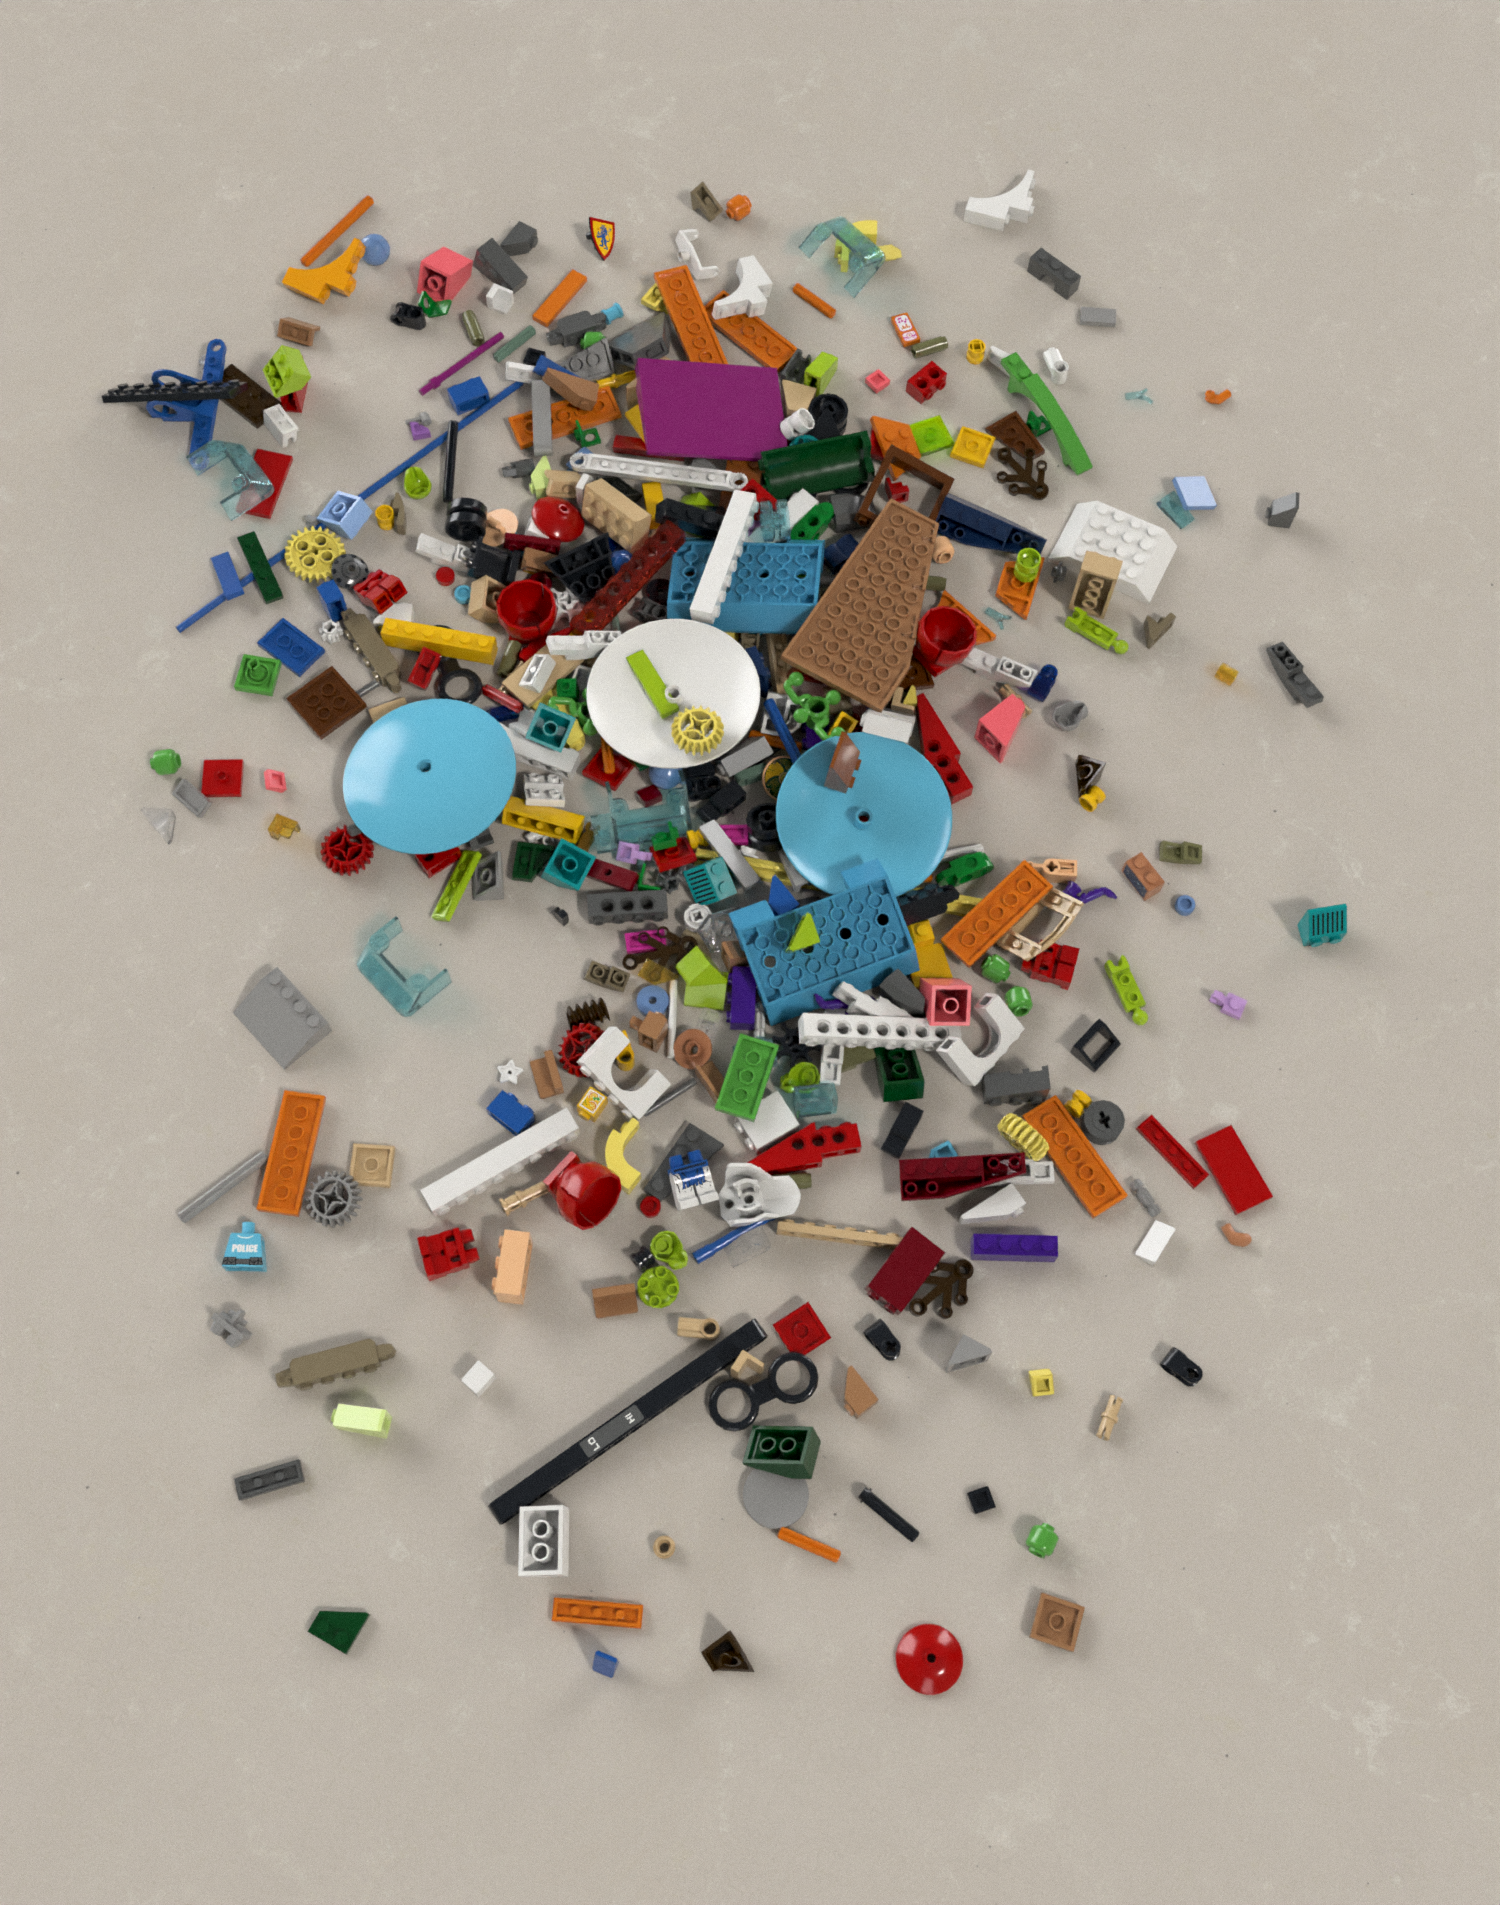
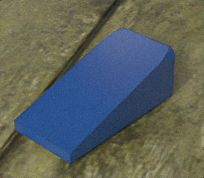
(605, 1664)

